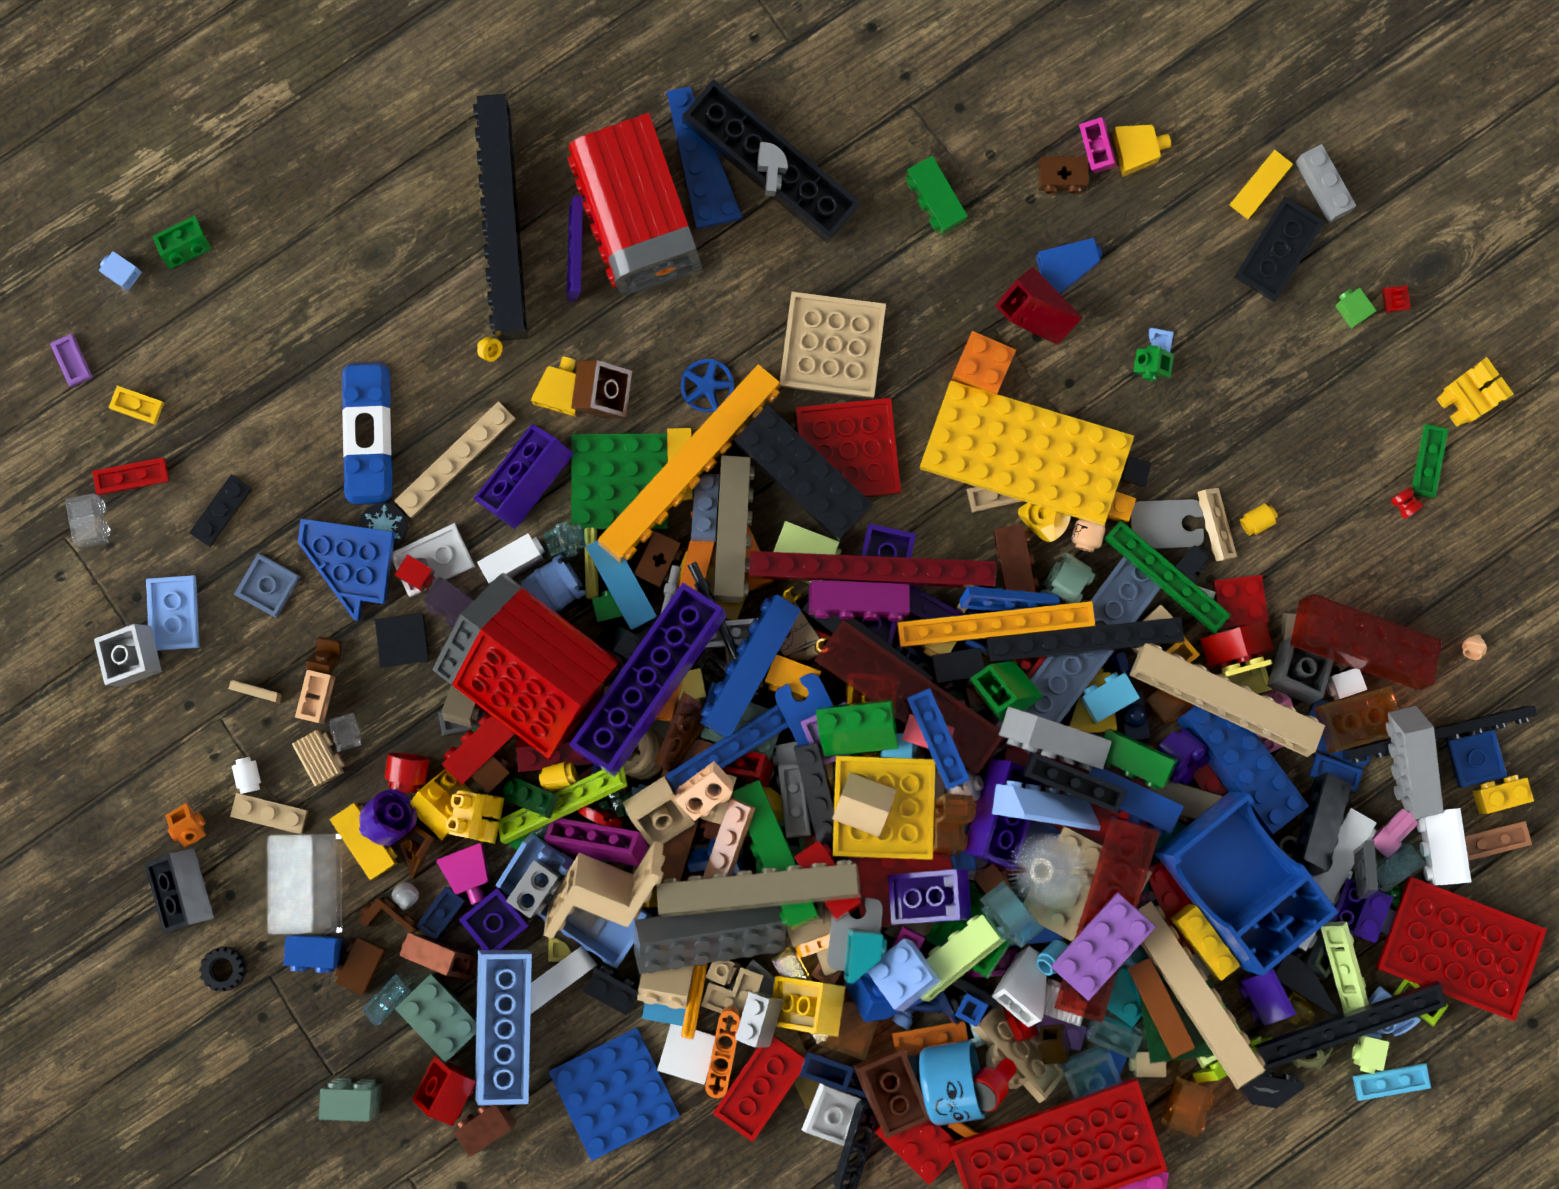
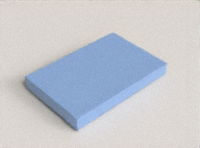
(173, 612)

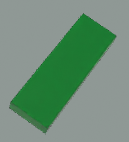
(1429, 460)

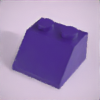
(1265, 997)

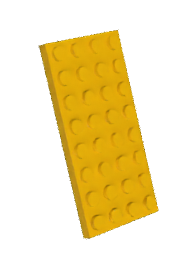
(1027, 453)

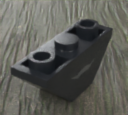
(1271, 1090)

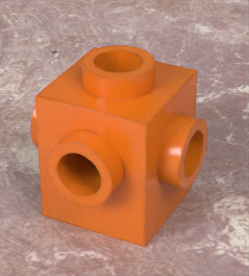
(185, 825)

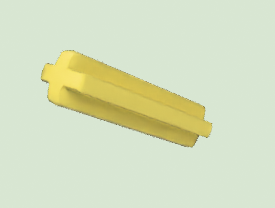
(591, 571)

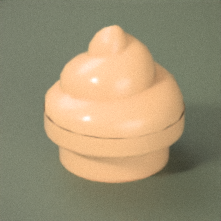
(1474, 647)

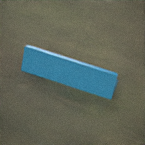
(622, 587)

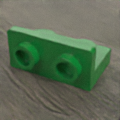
(181, 242)

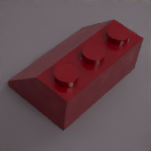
(532, 760)

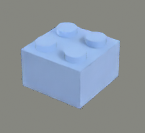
(903, 975)

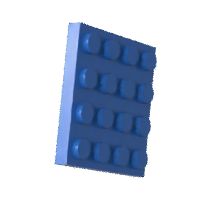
(614, 1094)

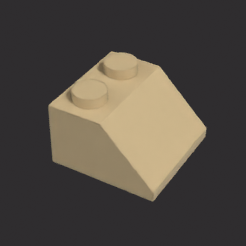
(657, 812)

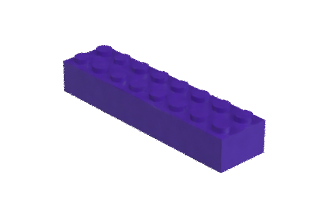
(648, 679)

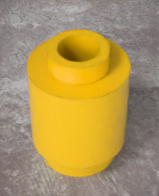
(1259, 519)
(558, 776)

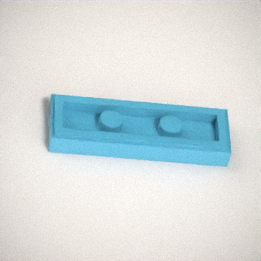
(1391, 1081)

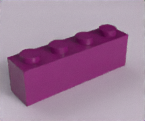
(859, 600)
(597, 841)

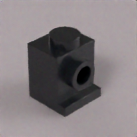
(1193, 562)

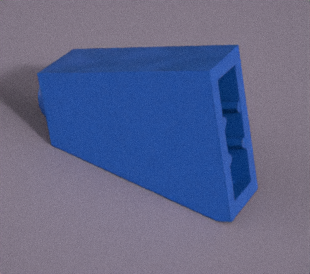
(1068, 263)

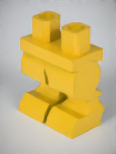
(1469, 399)
(468, 814)

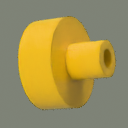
(489, 348)

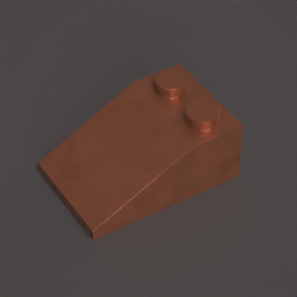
(892, 1091)

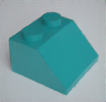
(862, 952)

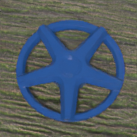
(706, 384)

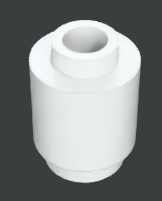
(246, 775)

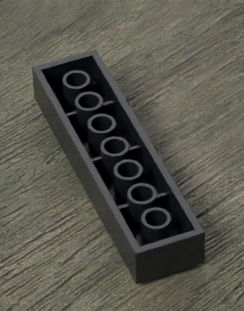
(737, 135)

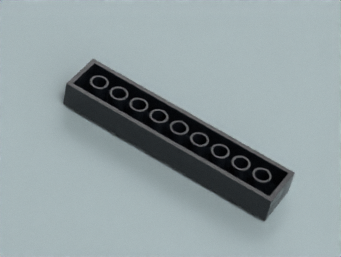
(501, 216)

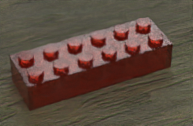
(1366, 642)

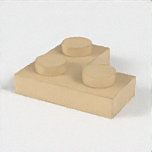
(719, 997)

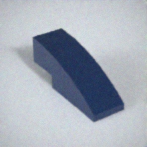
(831, 1073)

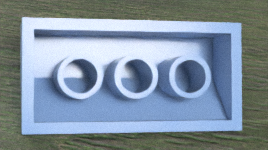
(1043, 806)

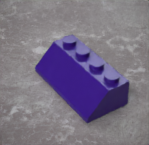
(523, 476)

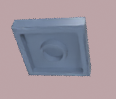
(267, 585)

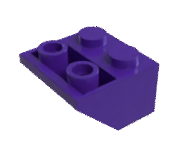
(1363, 916)

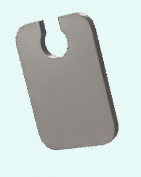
(1161, 523)
(839, 932)

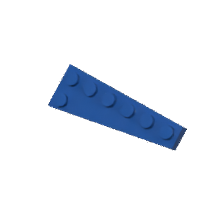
(704, 175)

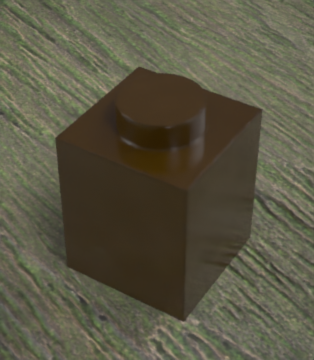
(1054, 1044)

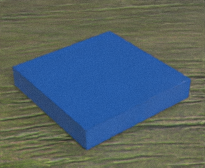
(1476, 758)

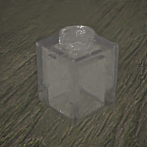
(345, 732)

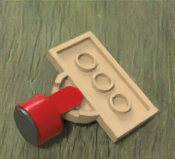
(1010, 1064)

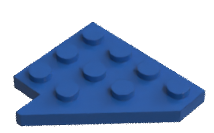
(350, 560)

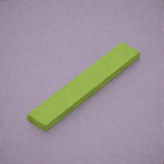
(571, 799)

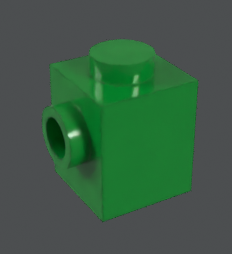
(606, 608)

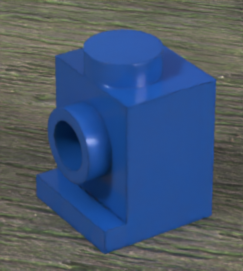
(971, 1009)

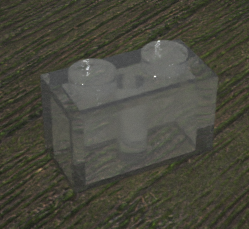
(87, 520)

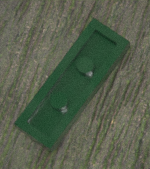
(530, 797)

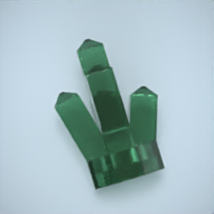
(614, 802)

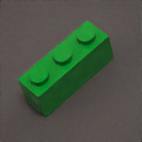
(936, 196)
(1139, 760)

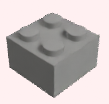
(127, 655)

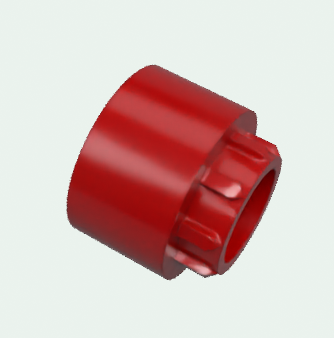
(406, 771)

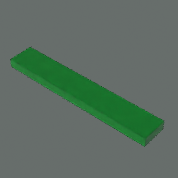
(1167, 577)

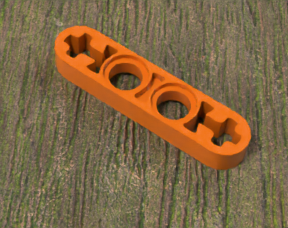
(724, 1052)

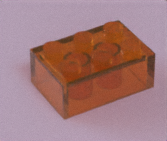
(1356, 719)

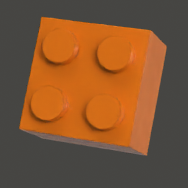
(983, 363)

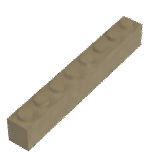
(758, 890)

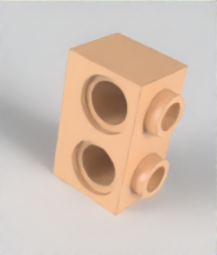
(315, 696)
(700, 787)

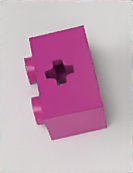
(1098, 145)

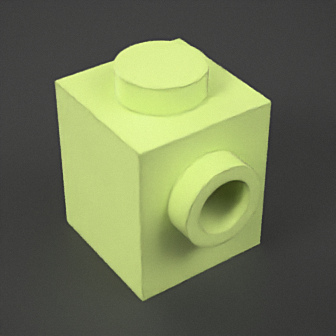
(1370, 1054)

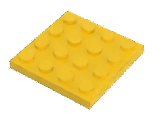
(911, 815)

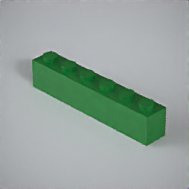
(772, 849)

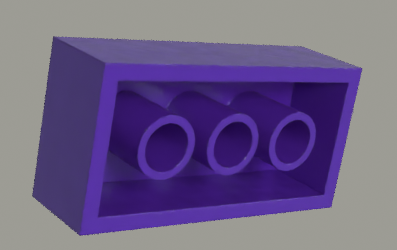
(993, 835)

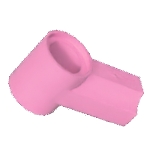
(1389, 837)

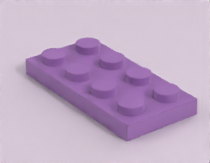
(1103, 946)

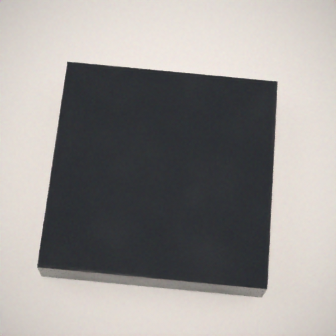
(401, 640)

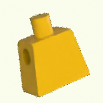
(1138, 147)
(557, 388)

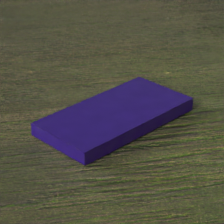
(574, 248)

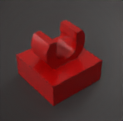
(1396, 299)

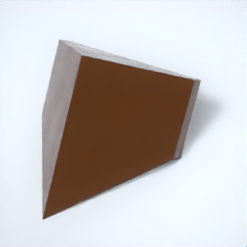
(416, 847)

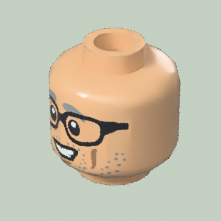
(1087, 535)

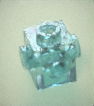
(565, 540)

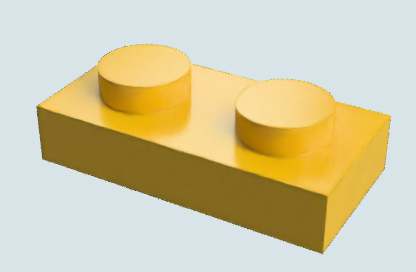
(136, 405)

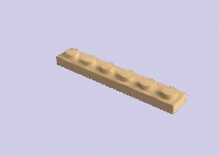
(455, 460)

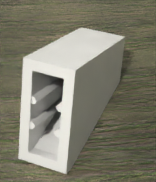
(1023, 988)

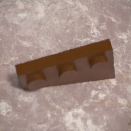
(681, 733)

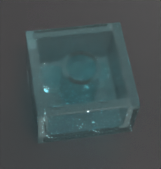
(1009, 912)
(1090, 1071)

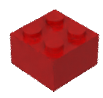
(444, 1091)

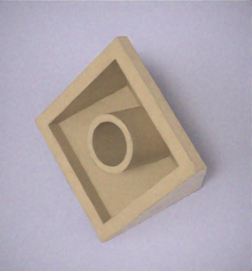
(864, 804)

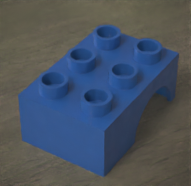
(1246, 884)

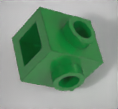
(1153, 363)

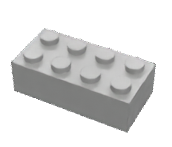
(1054, 739)
(1415, 762)

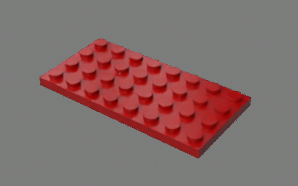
(1079, 1144)

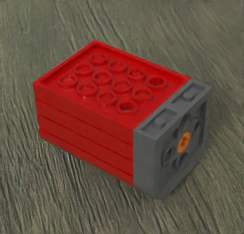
(633, 205)
(525, 664)

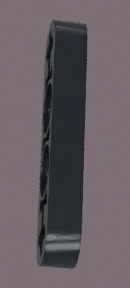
(852, 1145)

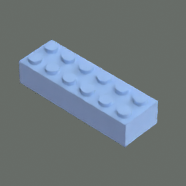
(503, 1027)

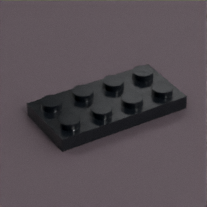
(1279, 249)

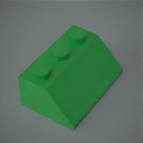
(857, 727)

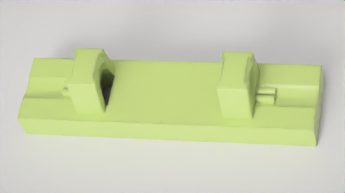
(1345, 965)

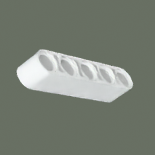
(560, 977)

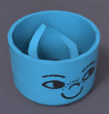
(948, 1082)

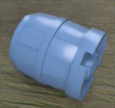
(554, 584)

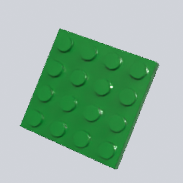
(611, 473)

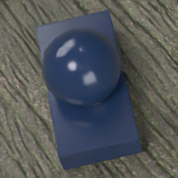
(1135, 719)

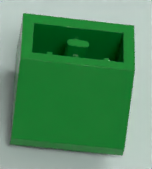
(1005, 686)

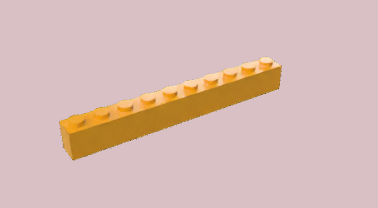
(688, 464)

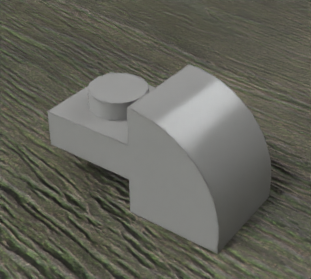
(772, 161)

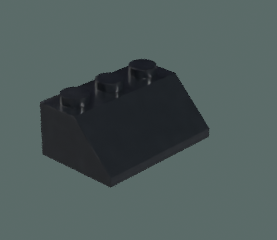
(179, 890)

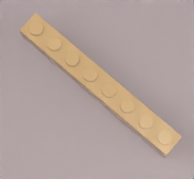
(1227, 699)
(1200, 1001)

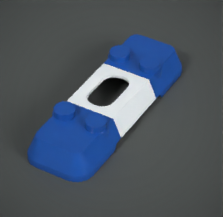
(367, 470)

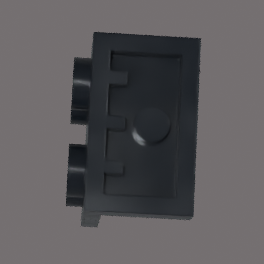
(612, 989)

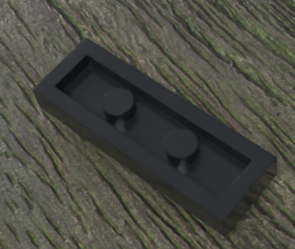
(220, 510)

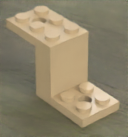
(604, 890)

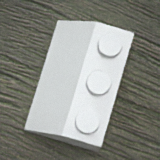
(1444, 848)

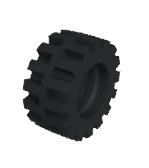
(207, 971)

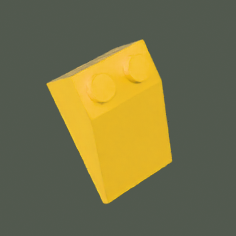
(809, 1005)

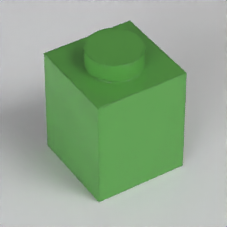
(1354, 307)

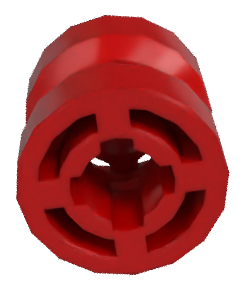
(1410, 507)

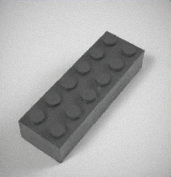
(706, 938)

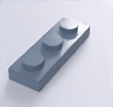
(705, 508)

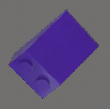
(929, 896)

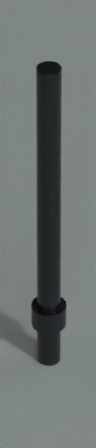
(702, 585)

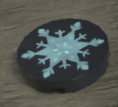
(385, 517)

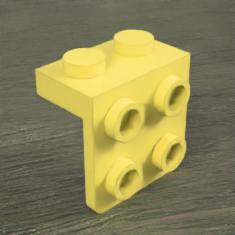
(1251, 675)

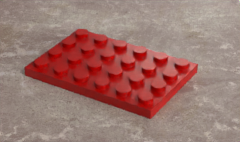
(1464, 946)

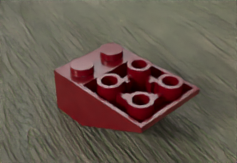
(1038, 307)

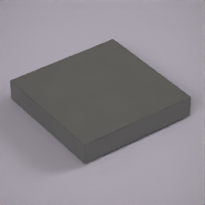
(1365, 870)

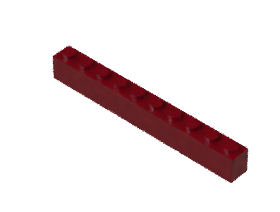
(872, 569)

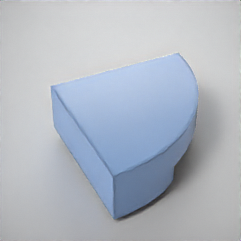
(1161, 338)

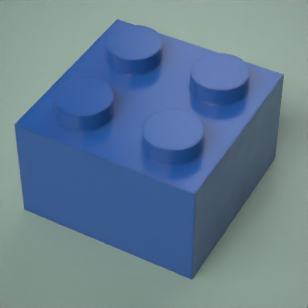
(313, 951)

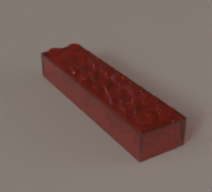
(883, 676)
(1120, 869)

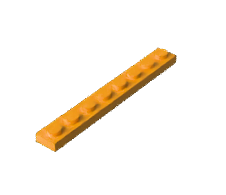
(996, 624)

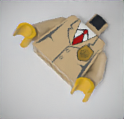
(801, 640)

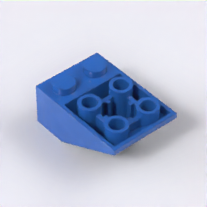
(870, 1000)

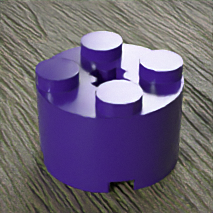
(1189, 752)
(387, 817)

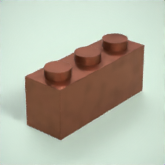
(1014, 559)

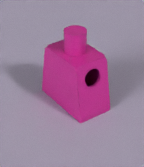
(467, 871)

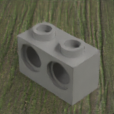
(529, 885)

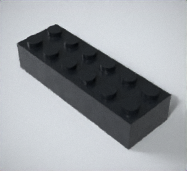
(803, 473)

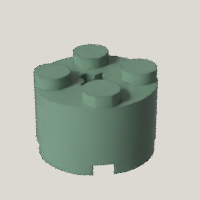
(1068, 579)

